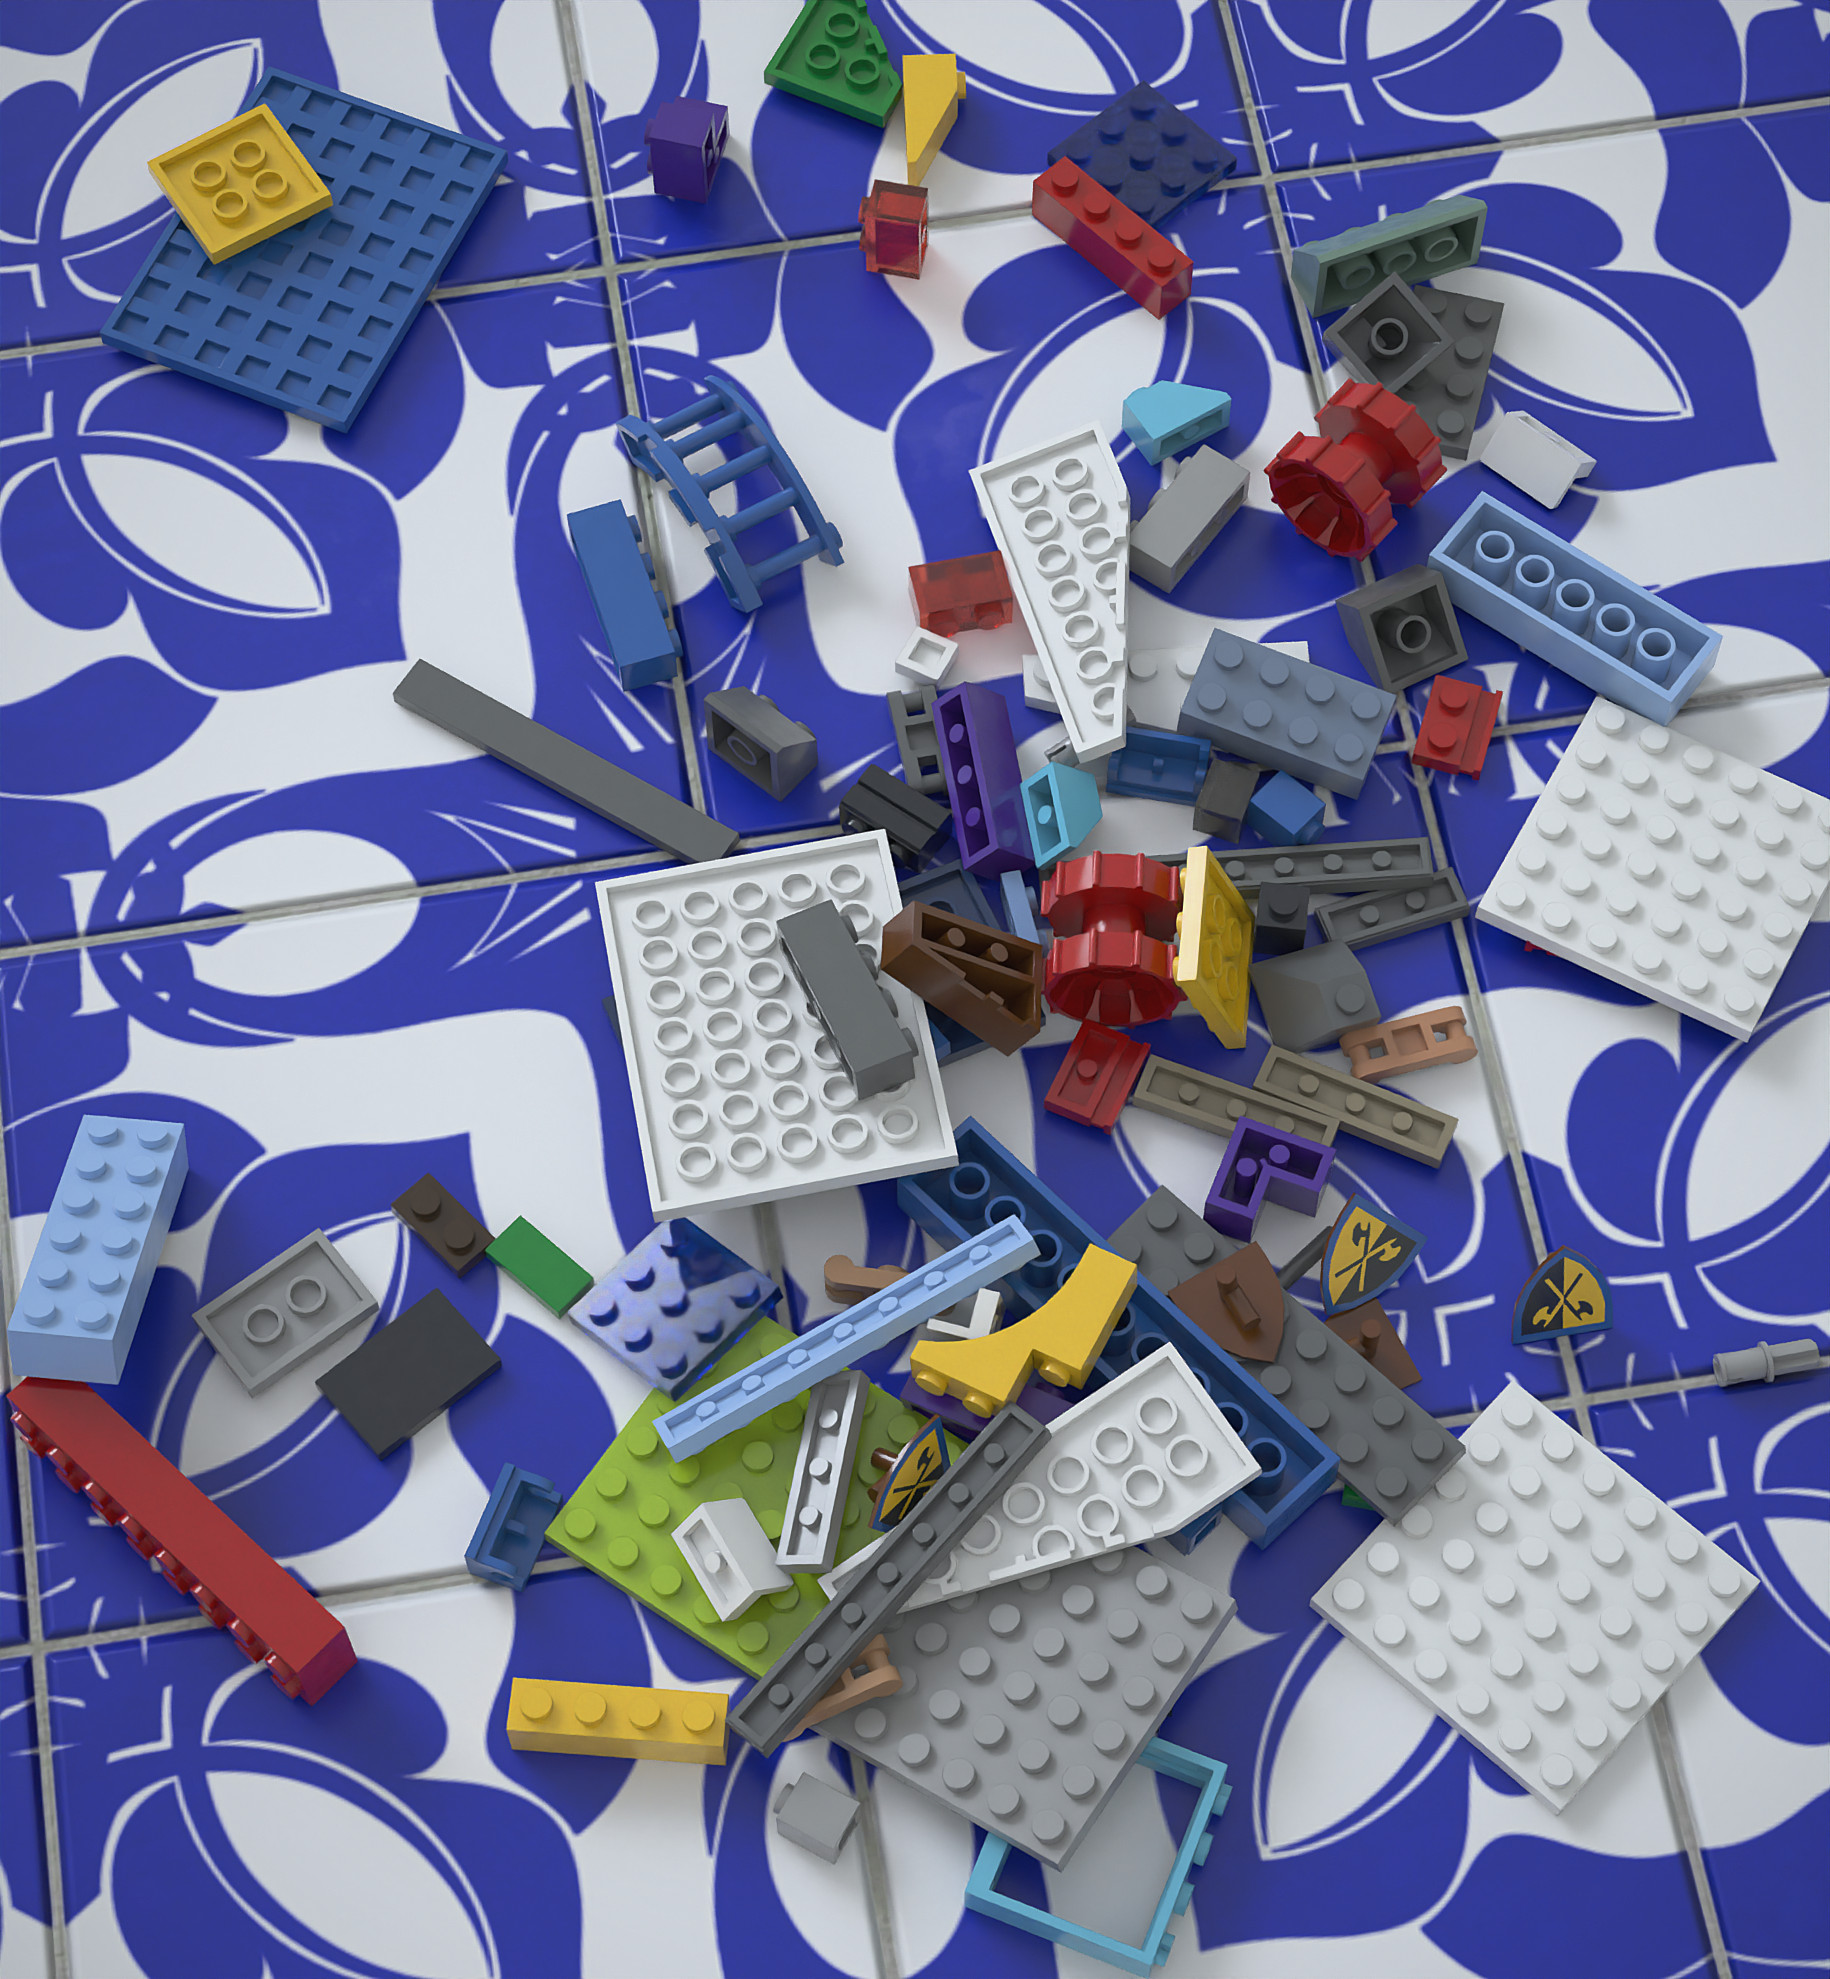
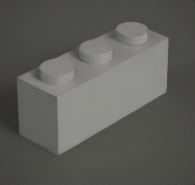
(1186, 517)

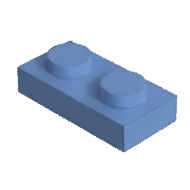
(1019, 908)

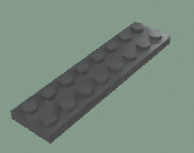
(1384, 1439)

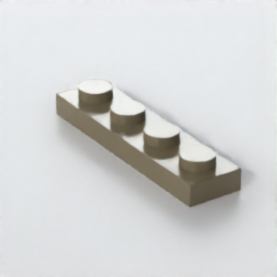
(1218, 1104)
(1359, 1106)

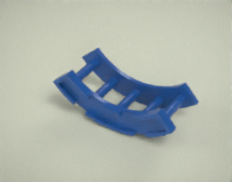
(691, 492)

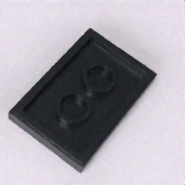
(408, 1374)

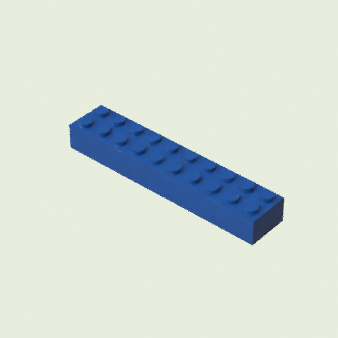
(994, 1185)

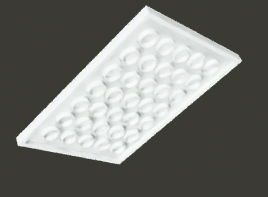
(725, 1052)

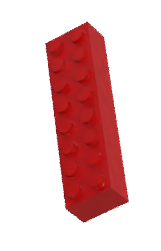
(185, 1534)

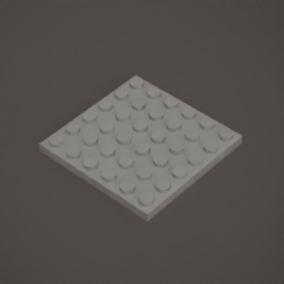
(1036, 1693)

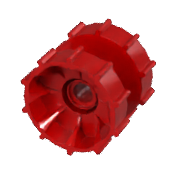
(1367, 456)
(1114, 924)

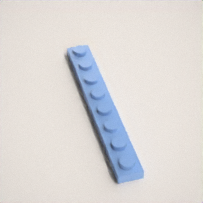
(846, 1338)

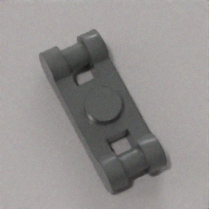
(917, 738)

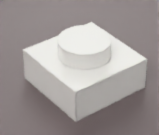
(927, 657)

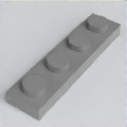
(822, 1473)

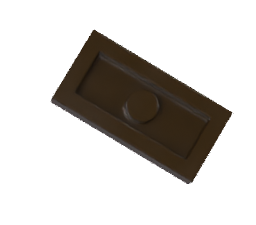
(443, 1225)

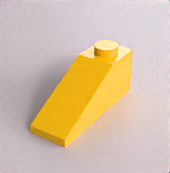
(930, 107)

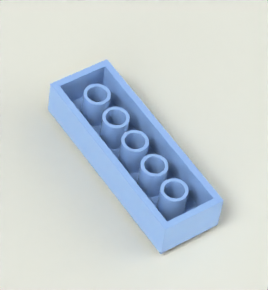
(1574, 610)
(98, 1250)

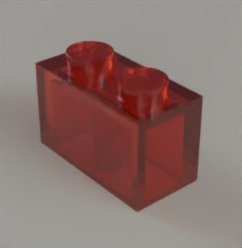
(895, 228)
(961, 594)

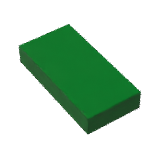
(539, 1267)

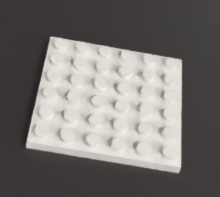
(1666, 868)
(1536, 1598)

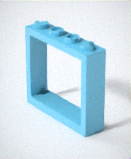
(1164, 1758)

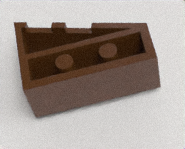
(967, 972)

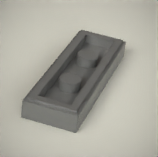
(1392, 912)

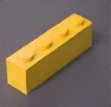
(618, 1721)

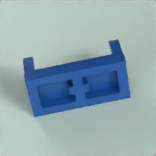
(1159, 767)
(513, 1528)

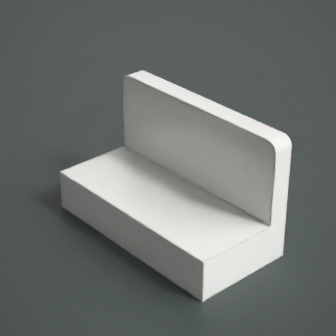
(1535, 458)
(985, 1320)
(730, 1556)

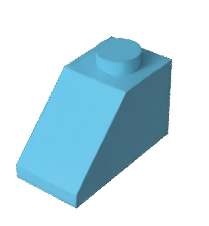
(1173, 417)
(1059, 810)

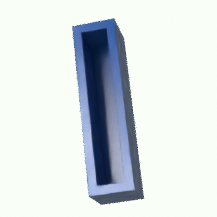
(623, 594)

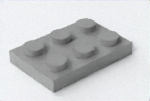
(285, 1312)

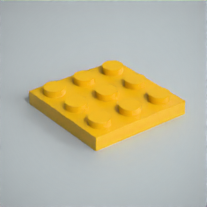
(239, 183)
(1215, 947)

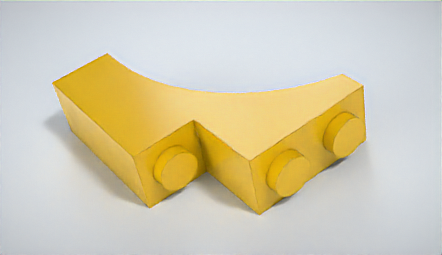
(1057, 1339)

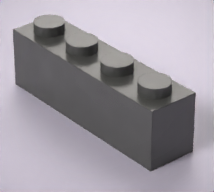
(847, 999)

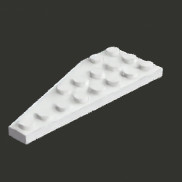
(1066, 548)
(1113, 1475)

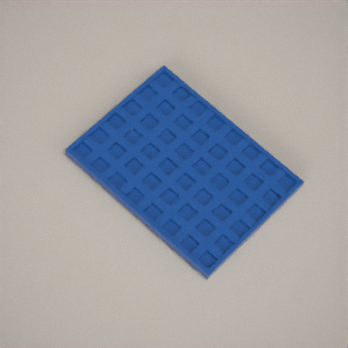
(329, 299)

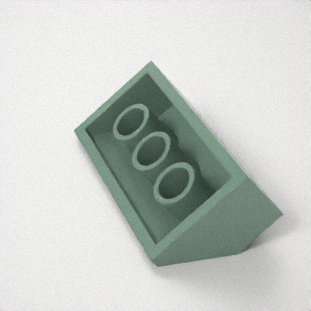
(1412, 244)

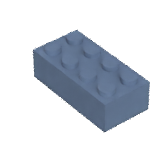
(1285, 713)

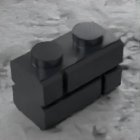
(912, 821)

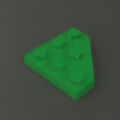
(837, 61)

